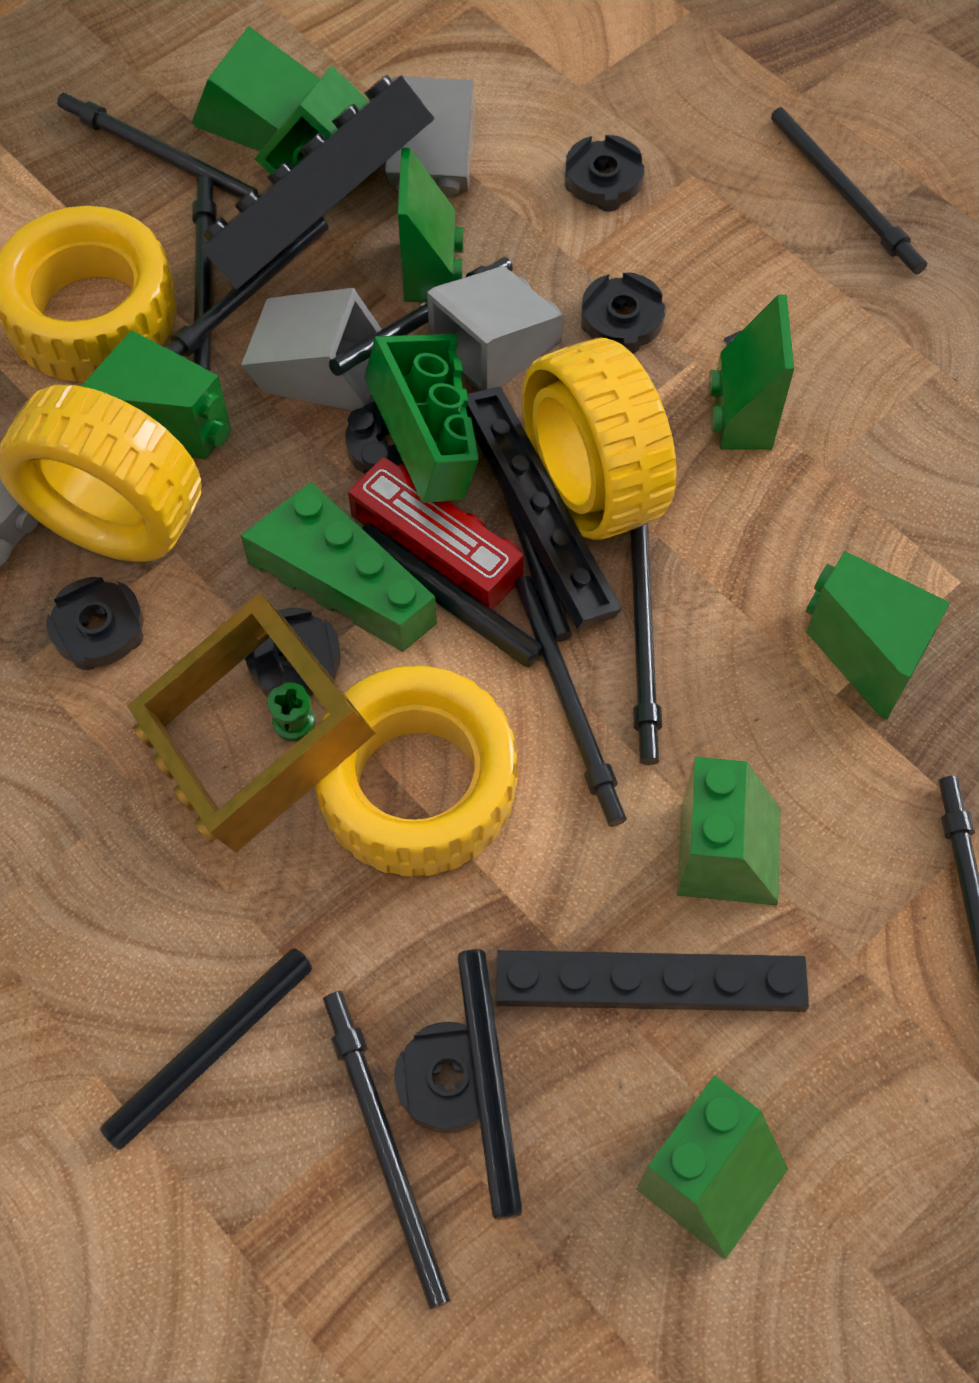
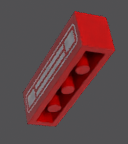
(437, 533)

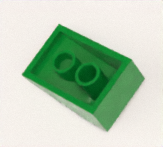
(425, 231)
(753, 381)

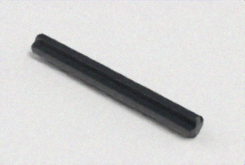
(462, 603)
(205, 1049)
(489, 1085)

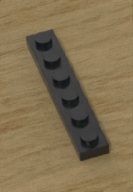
(540, 509)
(652, 981)

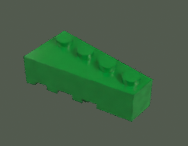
(425, 411)
(339, 564)

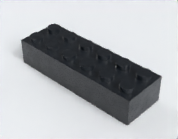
(317, 181)

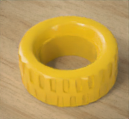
(73, 247)
(601, 436)
(99, 473)
(435, 704)

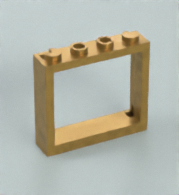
(290, 774)

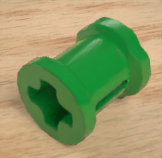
(290, 711)

